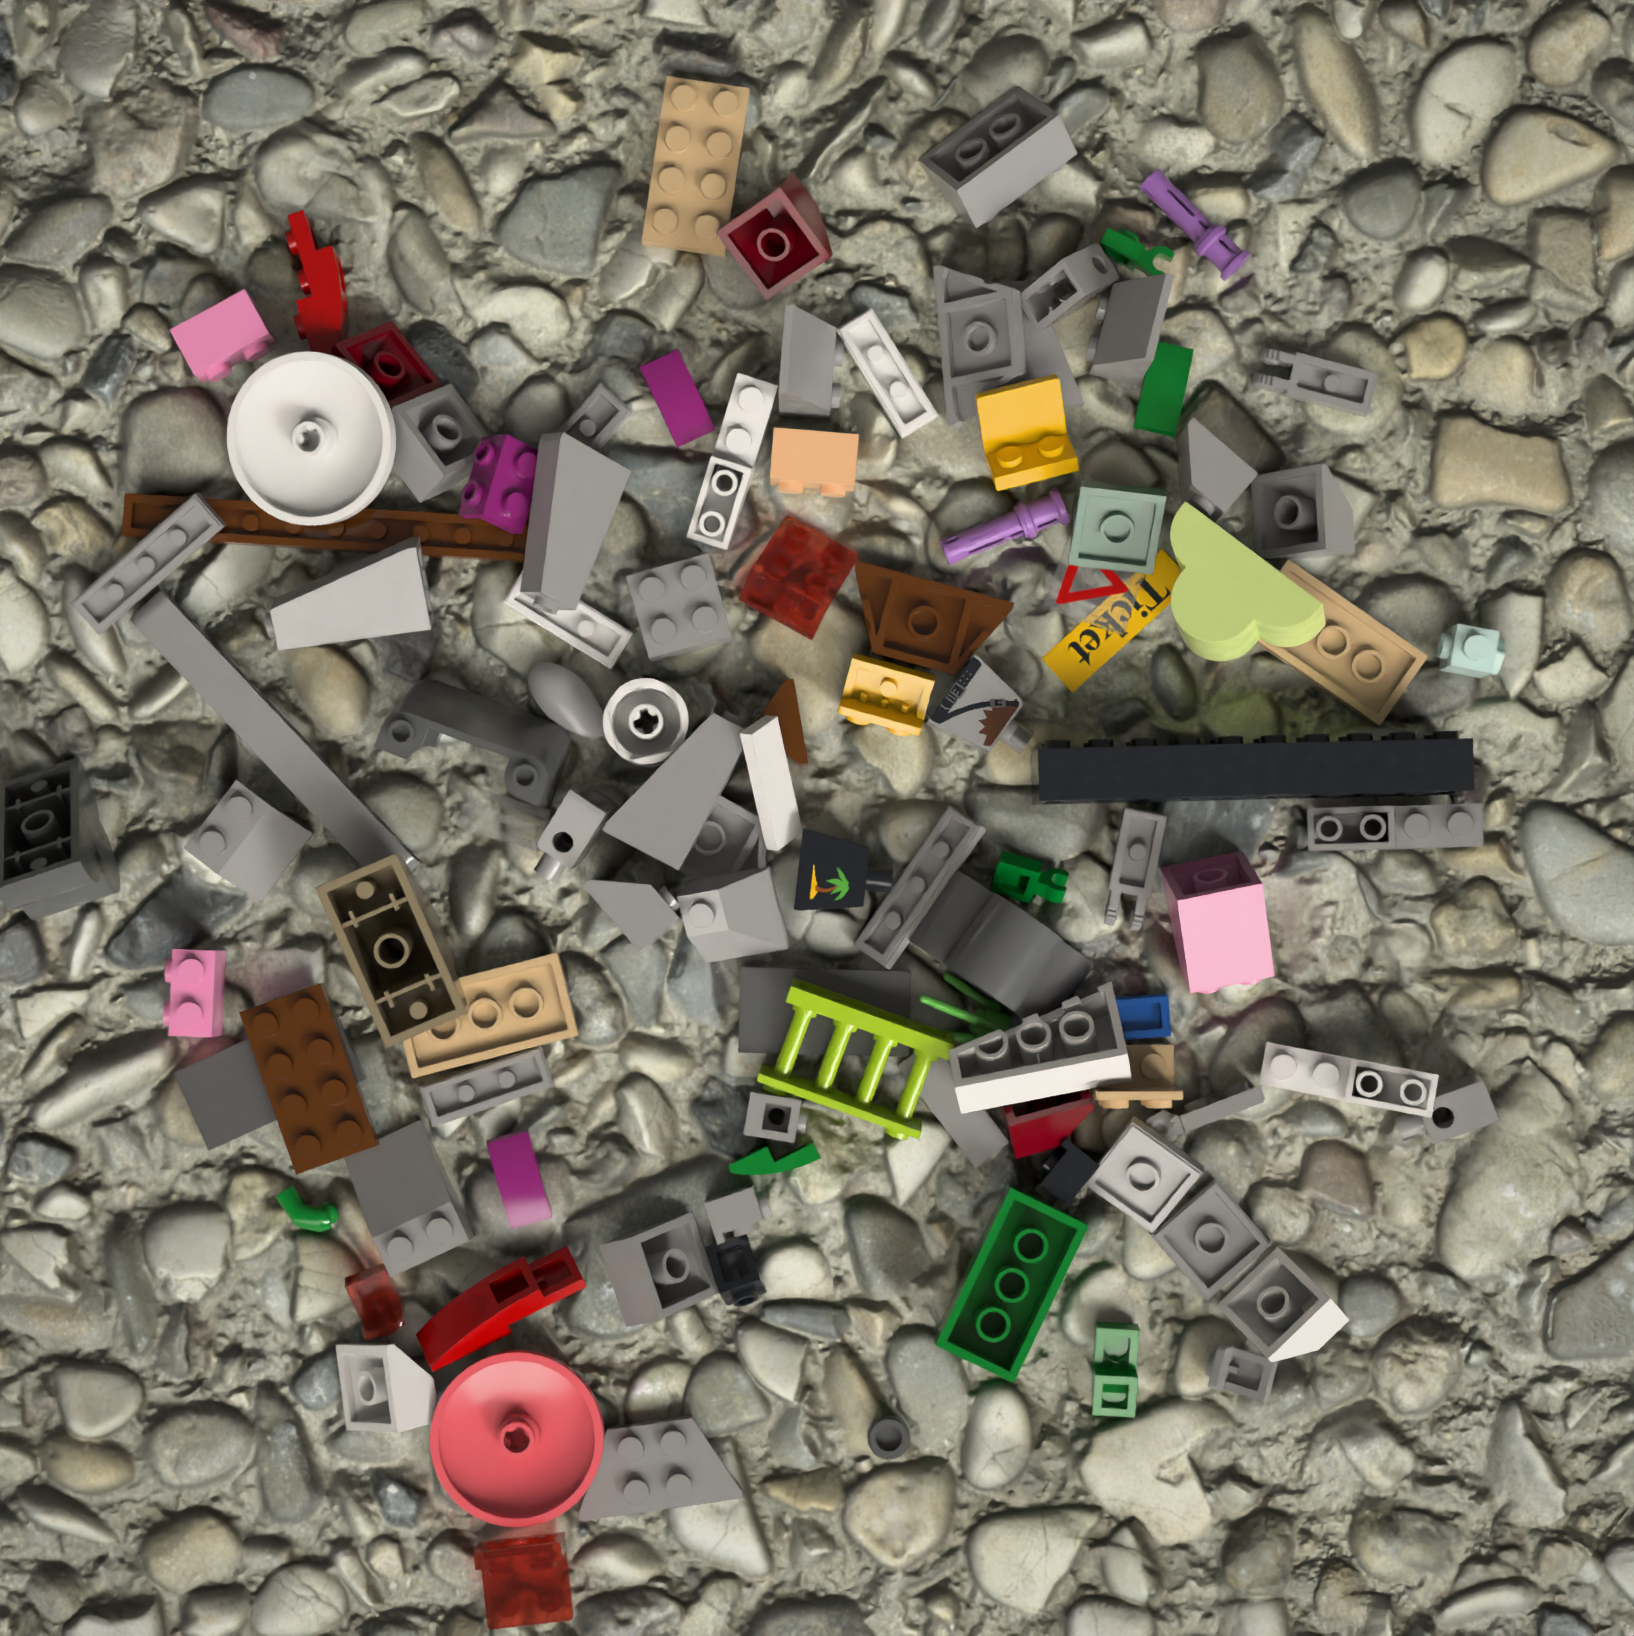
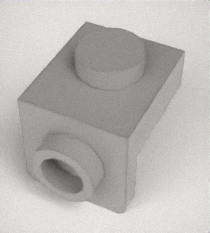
(1241, 1372)

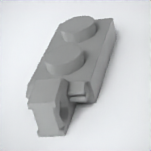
(1202, 1113)

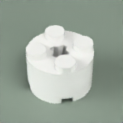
(626, 710)

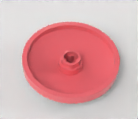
(517, 1438)

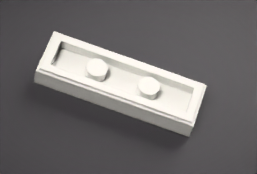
(886, 373)
(581, 628)
(771, 782)

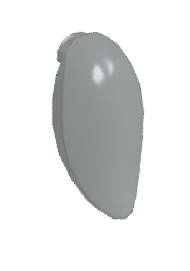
(566, 699)

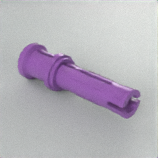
(1208, 237)
(1023, 521)

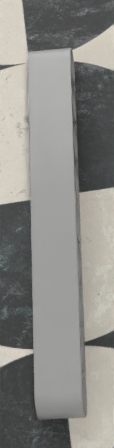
(268, 732)

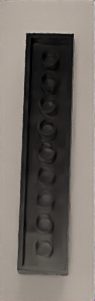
(1252, 771)

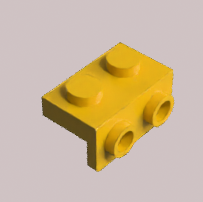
(886, 695)

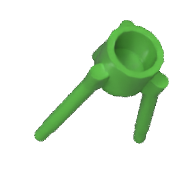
(981, 1021)

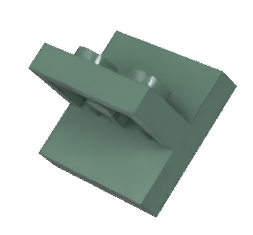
(1116, 526)

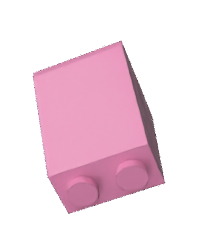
(1218, 922)

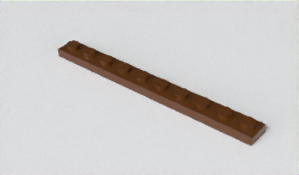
(365, 532)

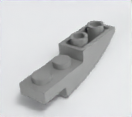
(1395, 827)

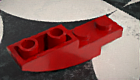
(324, 315)
(493, 1303)

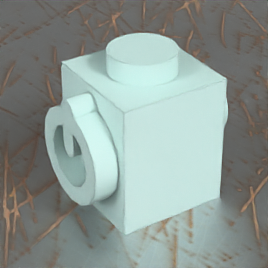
(1470, 651)

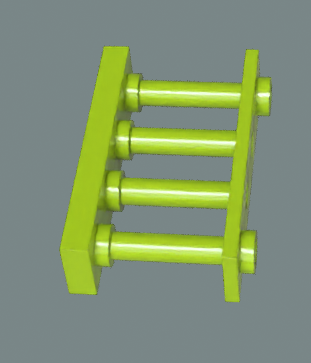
(847, 1017)

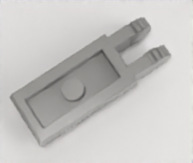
(1319, 381)
(1134, 862)

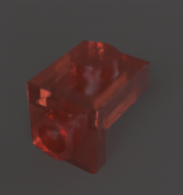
(376, 1301)

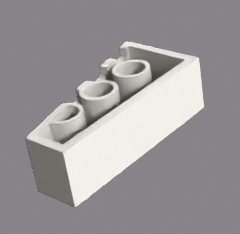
(1044, 1056)

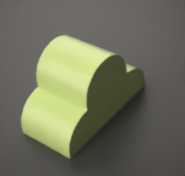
(1233, 595)

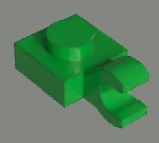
(1128, 252)
(1022, 878)

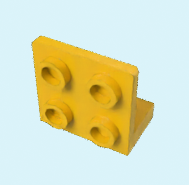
(1025, 432)

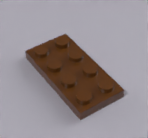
(309, 1078)

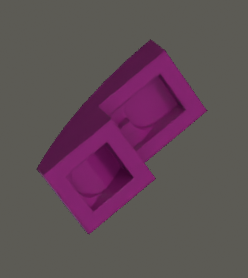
(677, 397)
(519, 1178)

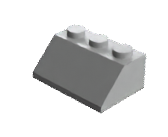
(998, 156)

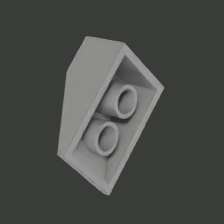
(1129, 328)
(808, 366)
(408, 1199)

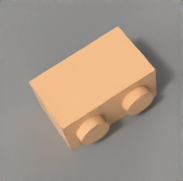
(813, 461)

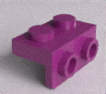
(500, 483)

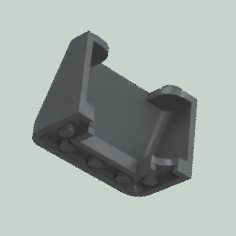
(533, 744)

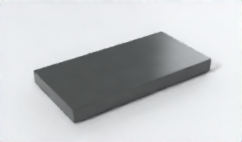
(767, 1015)
(229, 1092)

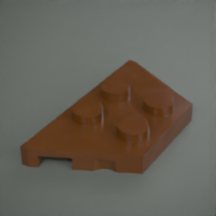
(925, 619)

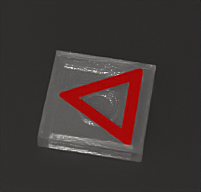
(1093, 594)

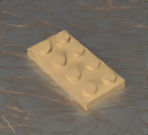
(695, 165)
(1352, 654)
(506, 1013)

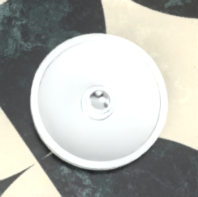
(311, 438)

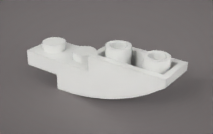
(733, 461)
(1349, 1079)

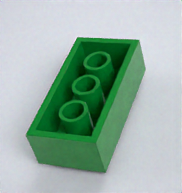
(1010, 1283)

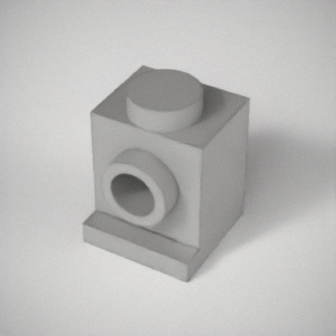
(758, 1120)
(736, 1211)

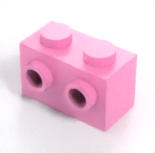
(224, 337)
(195, 992)

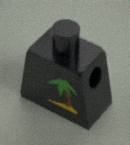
(836, 873)

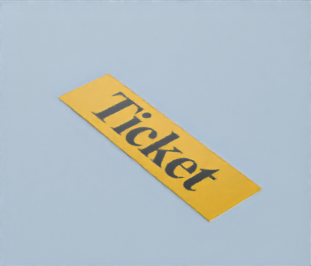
(1091, 647)

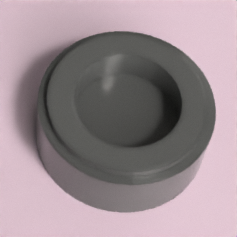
(888, 1436)

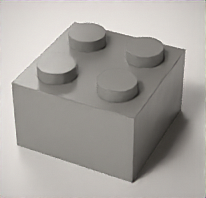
(679, 608)

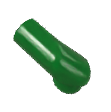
(304, 1215)

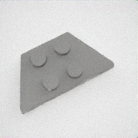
(978, 339)
(727, 843)
(657, 1469)

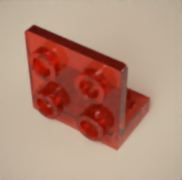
(798, 577)
(525, 1580)

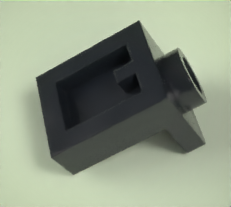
(736, 1271)

